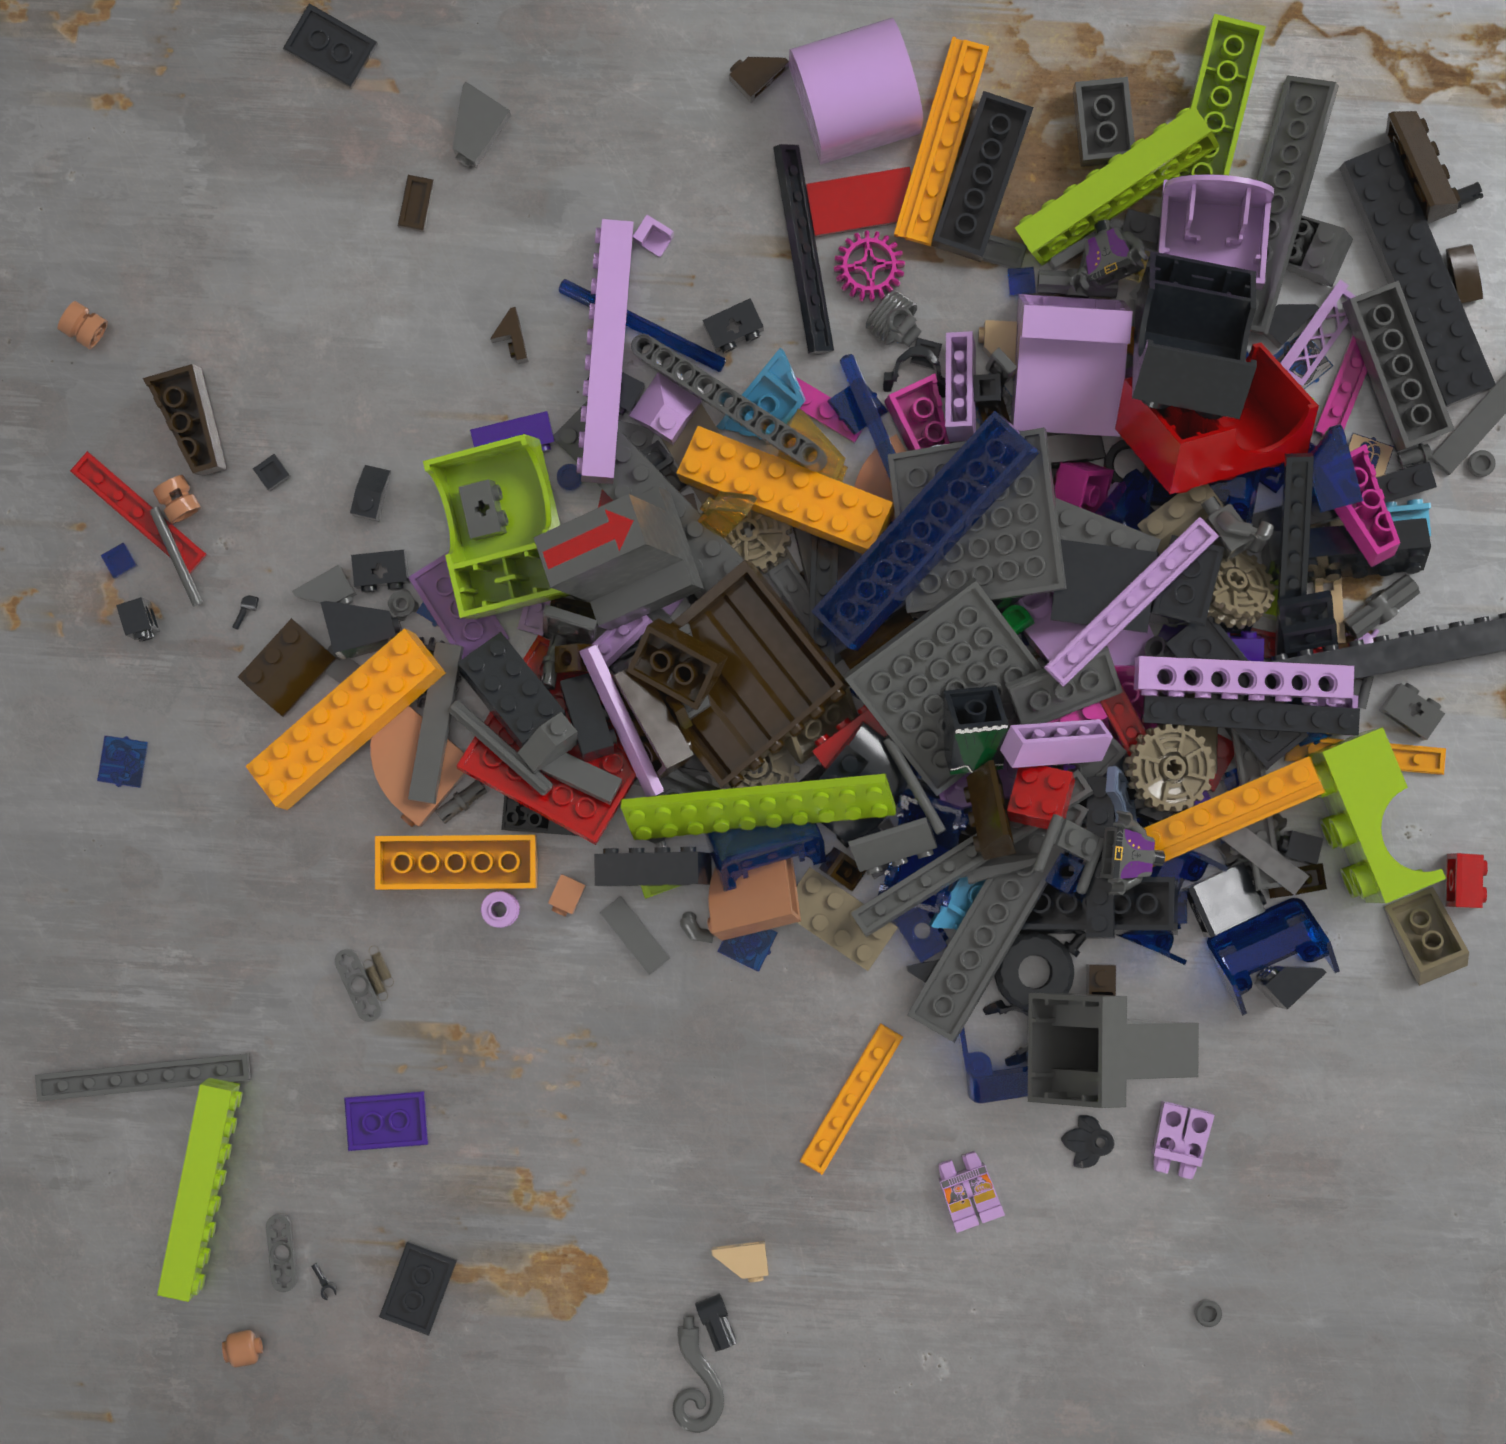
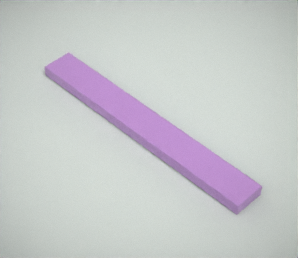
(1131, 602)

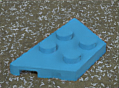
(772, 390)
(961, 900)

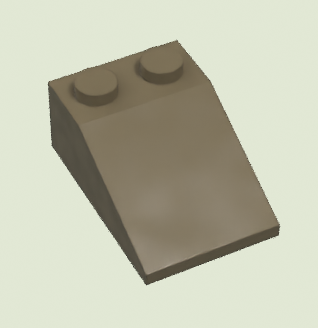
(1427, 936)

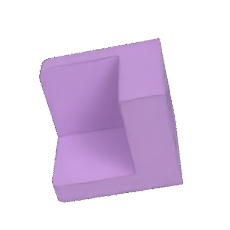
(653, 236)

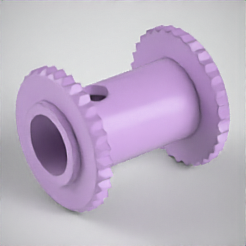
(494, 899)

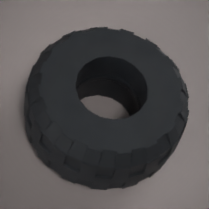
(1027, 945)

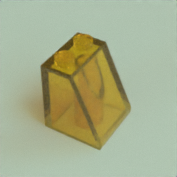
(835, 464)

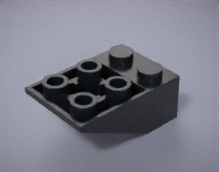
(520, 818)

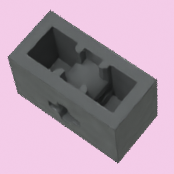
(473, 500)
(1418, 724)

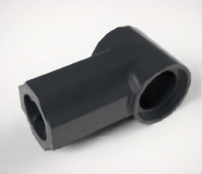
(714, 1317)

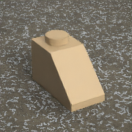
(999, 335)
(744, 1259)

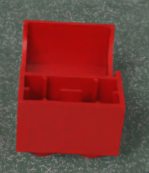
(1195, 451)

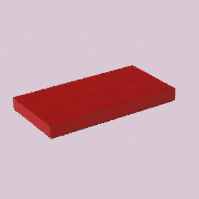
(857, 201)

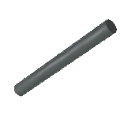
(175, 556)
(914, 785)

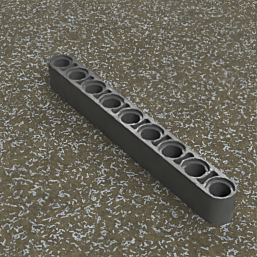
(737, 410)

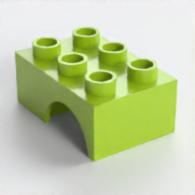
(506, 568)
(1359, 784)

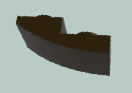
(1465, 272)

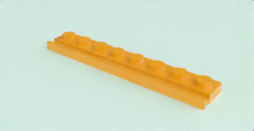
(941, 141)
(1236, 809)

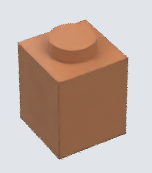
(566, 895)

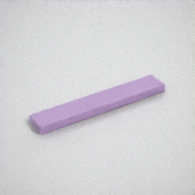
(621, 721)

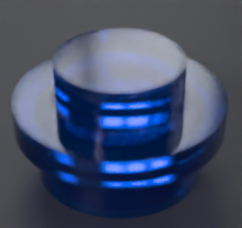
(568, 477)

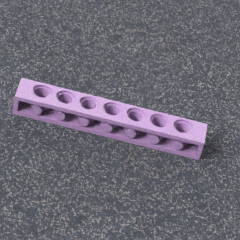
(1339, 677)

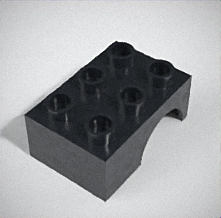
(1193, 336)

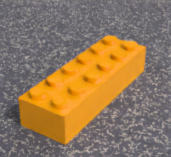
(456, 862)

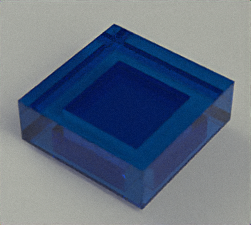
(1021, 281)
(119, 560)

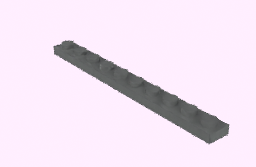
(940, 874)

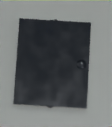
(1095, 578)

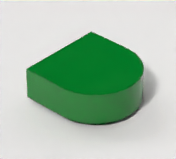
(1018, 618)

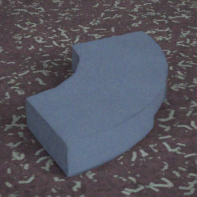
(1117, 790)

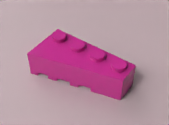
(919, 414)
(1369, 520)

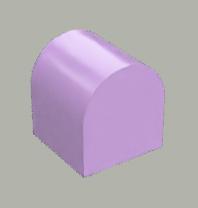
(857, 90)

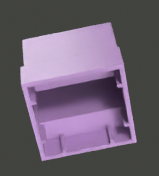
(1070, 364)

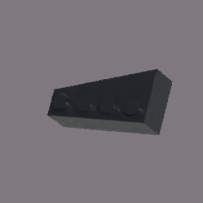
(652, 868)

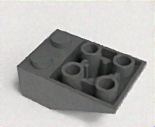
(1319, 251)

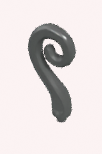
(689, 1346)

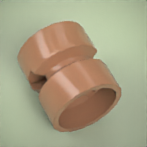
(79, 323)
(183, 506)

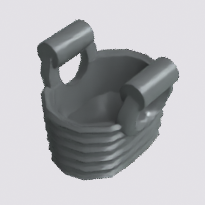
(894, 316)

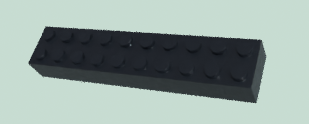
(1412, 256)

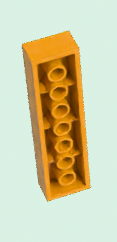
(786, 490)
(345, 719)

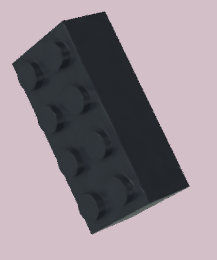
(509, 688)

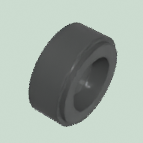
(1481, 463)
(1208, 1313)

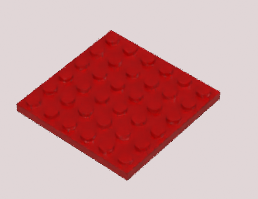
(563, 803)

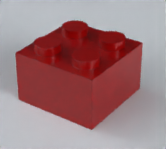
(1039, 795)

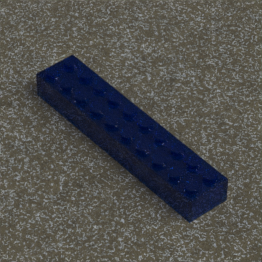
(925, 531)

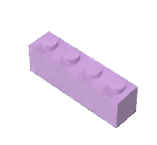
(960, 372)
(1056, 743)

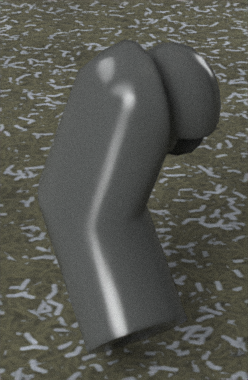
(692, 929)

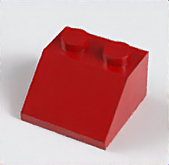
(1465, 880)

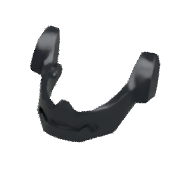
(918, 352)
(999, 1007)

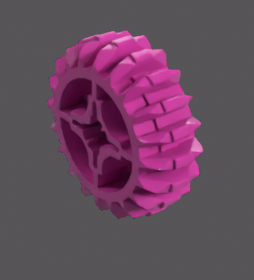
(857, 266)

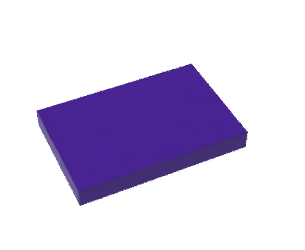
(386, 1121)

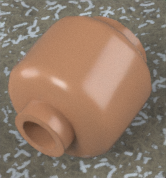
(242, 1348)

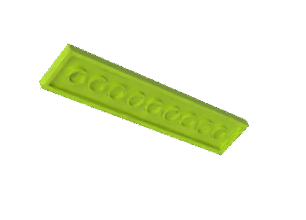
(759, 806)

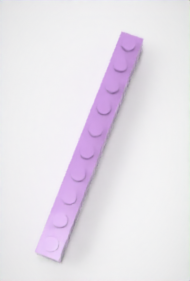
(607, 351)

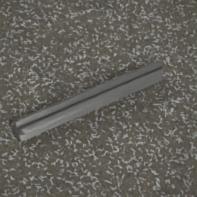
(499, 747)

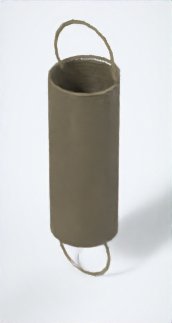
(381, 966)
(375, 980)

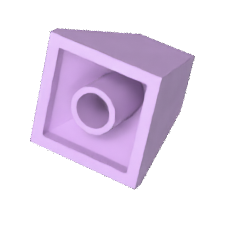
(665, 408)

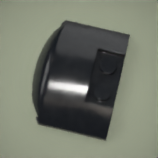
(862, 756)

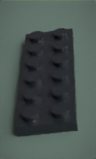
(1214, 643)

